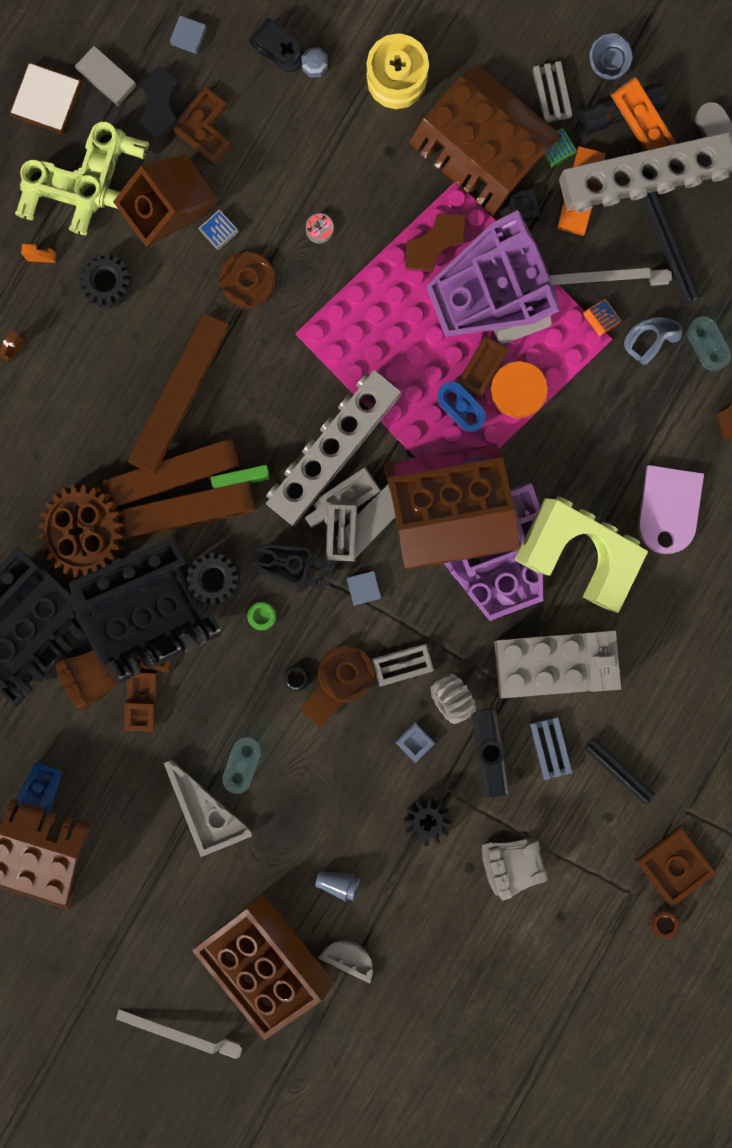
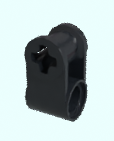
(274, 42)

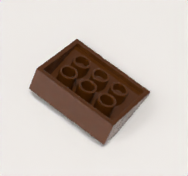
(264, 967)

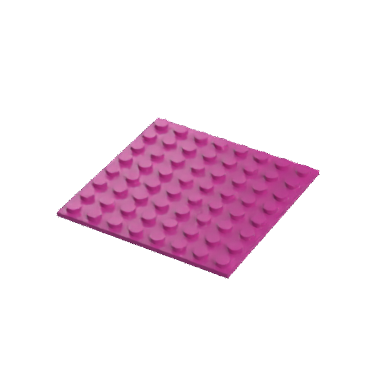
(391, 327)

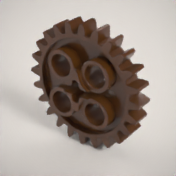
(60, 534)

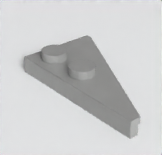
(208, 820)

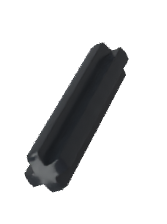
(619, 771)

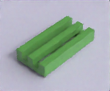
(251, 475)

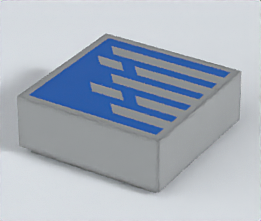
(218, 230)

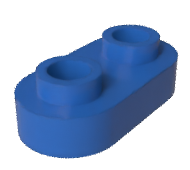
(463, 405)

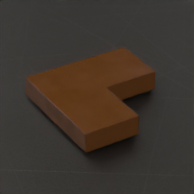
(196, 126)

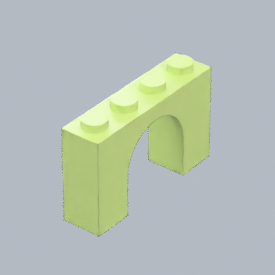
(617, 555)

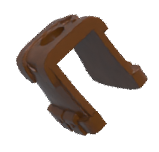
(84, 679)

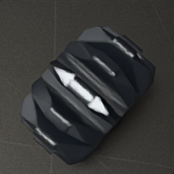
(434, 828)

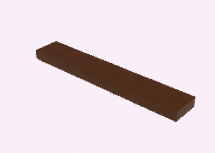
(178, 394)

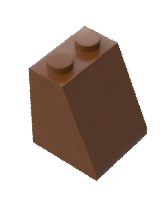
(164, 198)

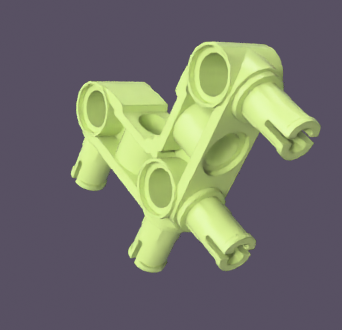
(70, 186)

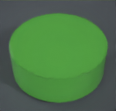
(261, 616)

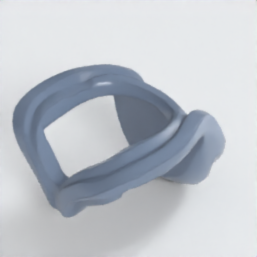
(664, 328)

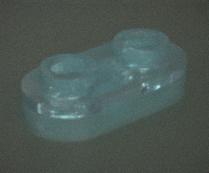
(711, 343)
(241, 764)

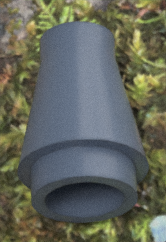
(338, 884)

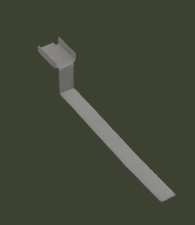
(656, 277)
(227, 1046)

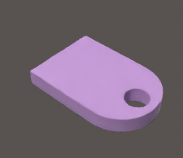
(669, 505)

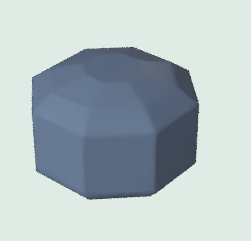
(314, 62)

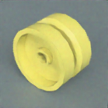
(397, 71)

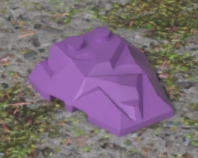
(497, 580)

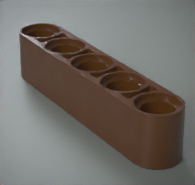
(173, 474)
(187, 510)

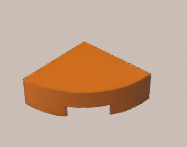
(33, 254)

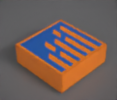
(602, 317)

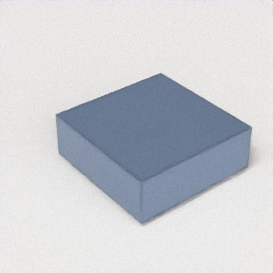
(188, 34)
(363, 588)
(415, 742)

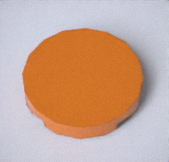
(519, 389)

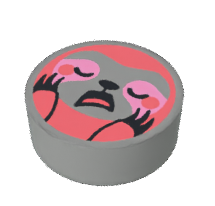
(319, 228)

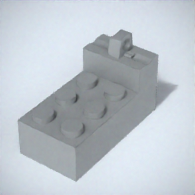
(557, 664)

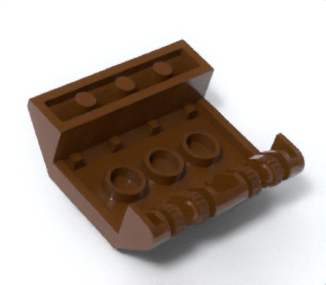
(484, 136)
(35, 861)

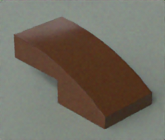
(141, 702)
(320, 707)

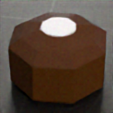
(664, 923)

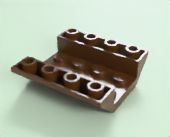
(452, 506)

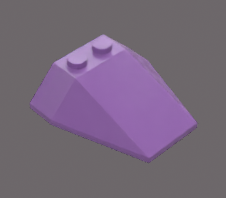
(494, 282)

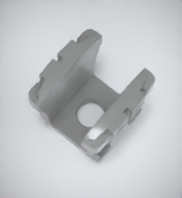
(513, 866)

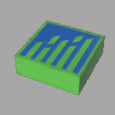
(562, 150)

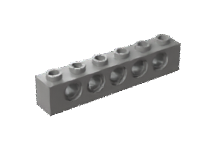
(714, 150)
(369, 385)

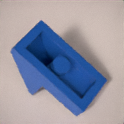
(40, 787)

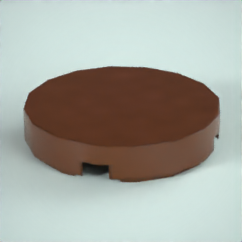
(247, 279)
(346, 673)

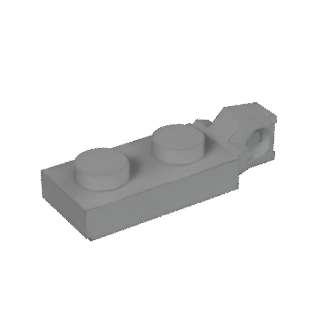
(353, 490)

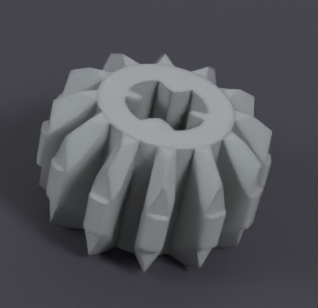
(453, 698)

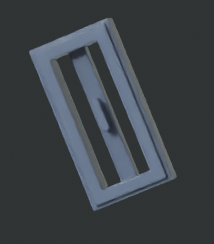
(561, 744)

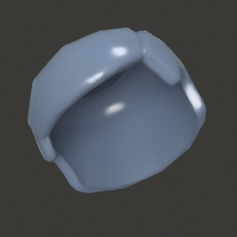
(610, 56)

